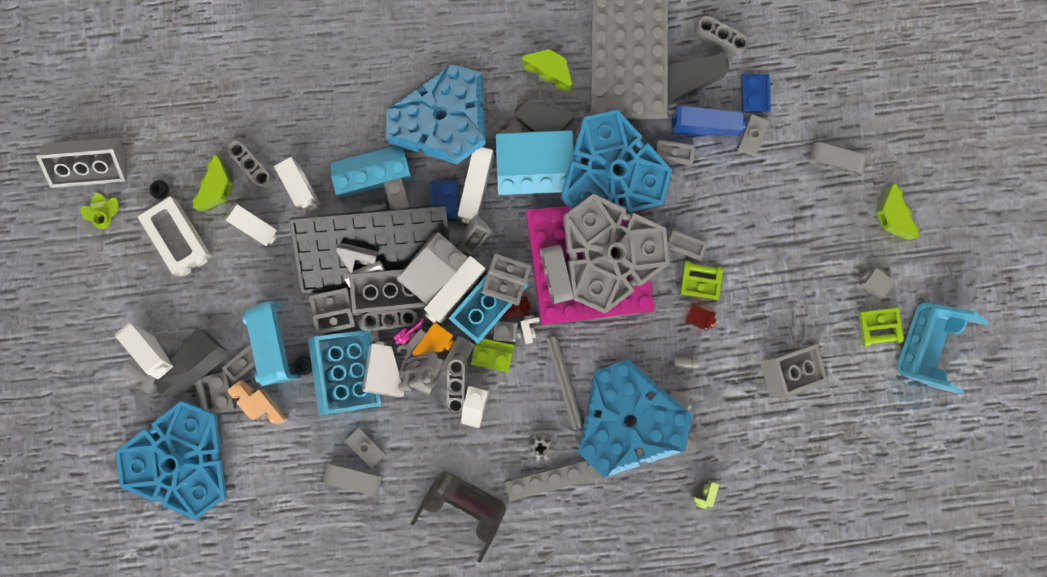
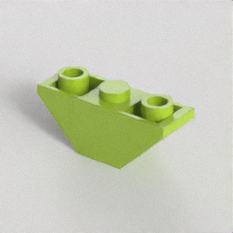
(549, 67)
(214, 186)
(896, 215)

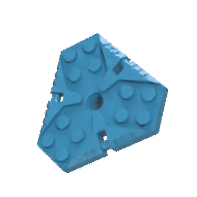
(444, 117)
(606, 142)
(621, 393)
(187, 438)

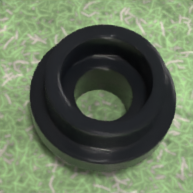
(155, 186)
(298, 365)

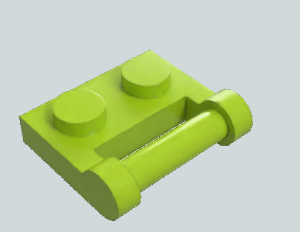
(699, 286)
(880, 320)

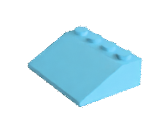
(533, 161)
(339, 372)

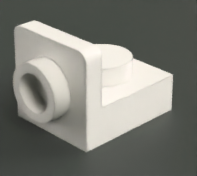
(528, 332)

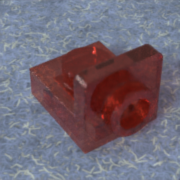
(518, 310)
(700, 318)

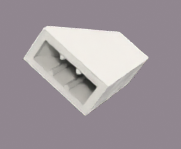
(251, 224)
(144, 350)
(381, 371)
(474, 406)

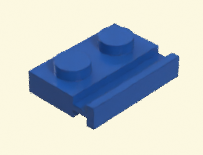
(755, 93)
(445, 193)

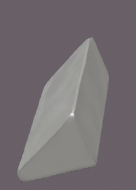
(473, 236)

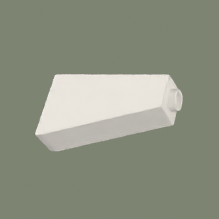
(475, 184)

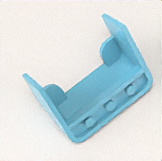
(926, 342)
(267, 344)

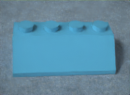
(369, 171)
(478, 312)

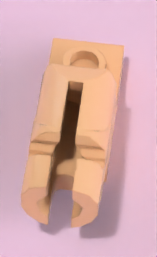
(256, 403)

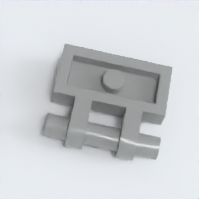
(419, 367)

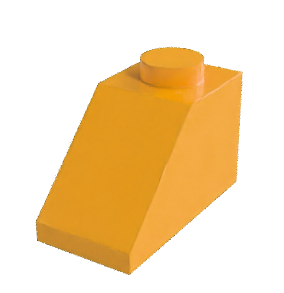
(436, 340)

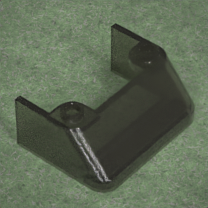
(468, 499)

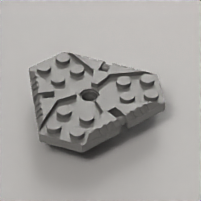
(594, 230)

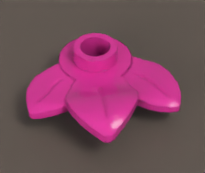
(403, 335)

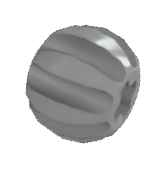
(536, 452)

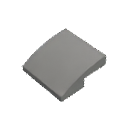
(506, 279)

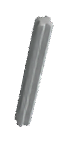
(564, 383)

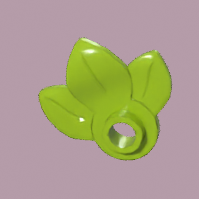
(100, 208)

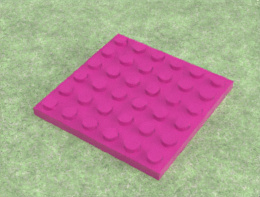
(547, 230)

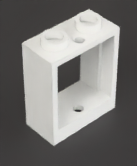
(297, 185)

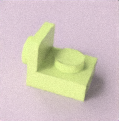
(709, 492)

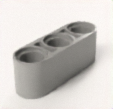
(717, 27)
(244, 159)
(837, 159)
(556, 274)
(395, 315)
(460, 376)
(352, 479)

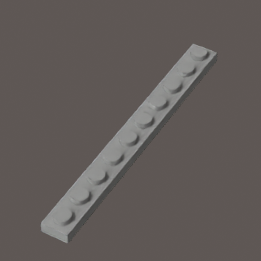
(569, 475)

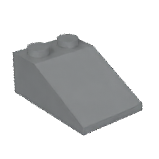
(431, 267)
(793, 371)

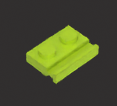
(492, 355)

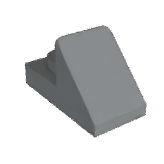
(351, 253)

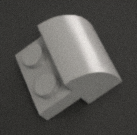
(332, 311)

